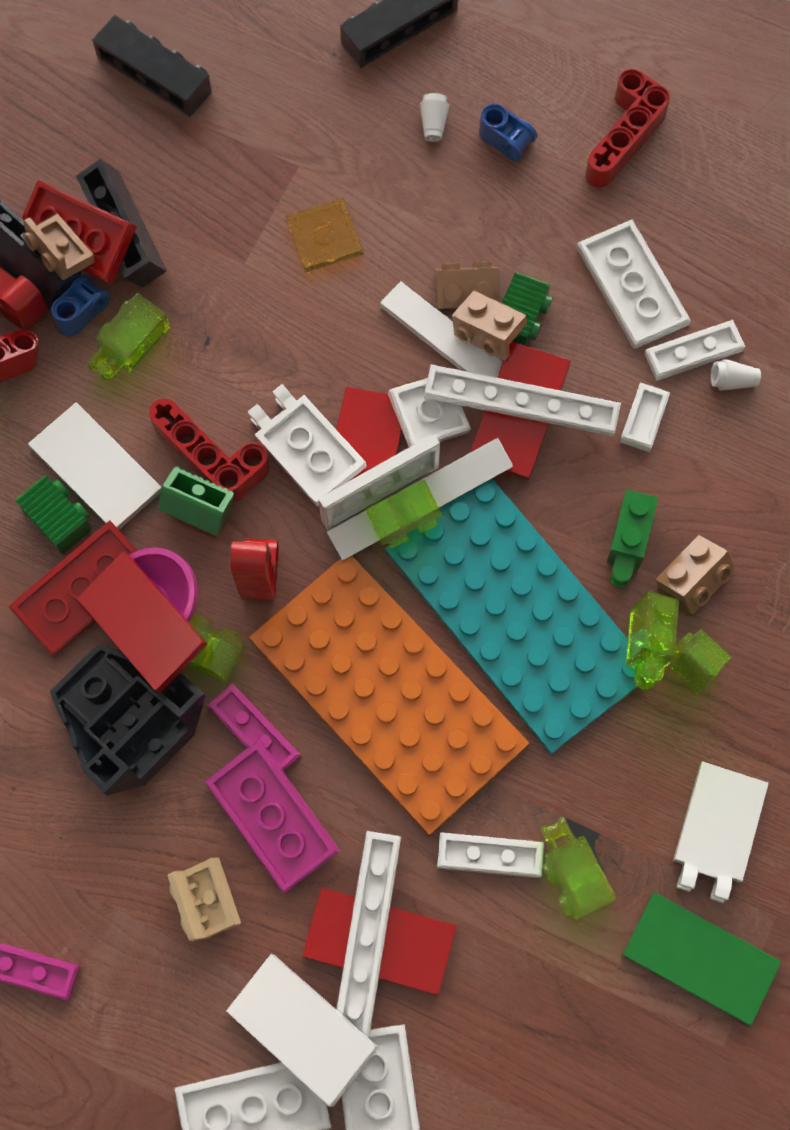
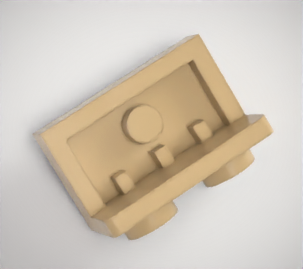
(204, 900)

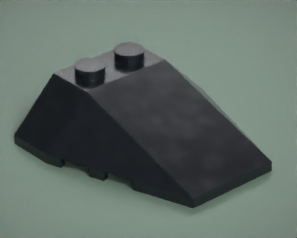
(120, 722)

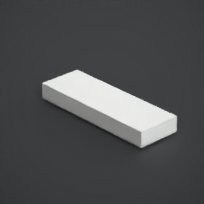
(694, 350)
(490, 855)

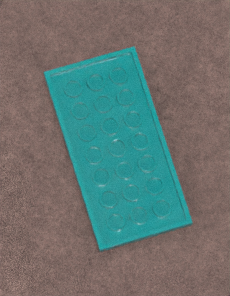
(519, 614)

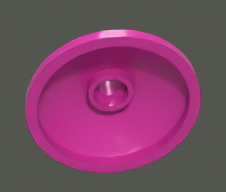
(171, 576)

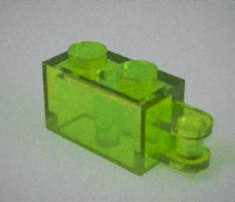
(128, 336)
(652, 637)
(575, 872)

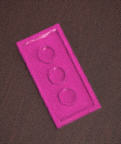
(272, 816)

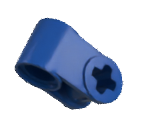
(508, 134)
(83, 301)

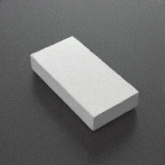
(645, 417)

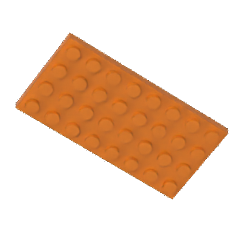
(389, 693)

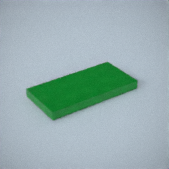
(701, 959)

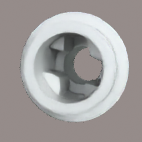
(434, 114)
(733, 375)

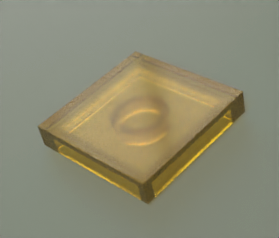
(324, 235)

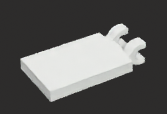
(306, 445)
(719, 828)

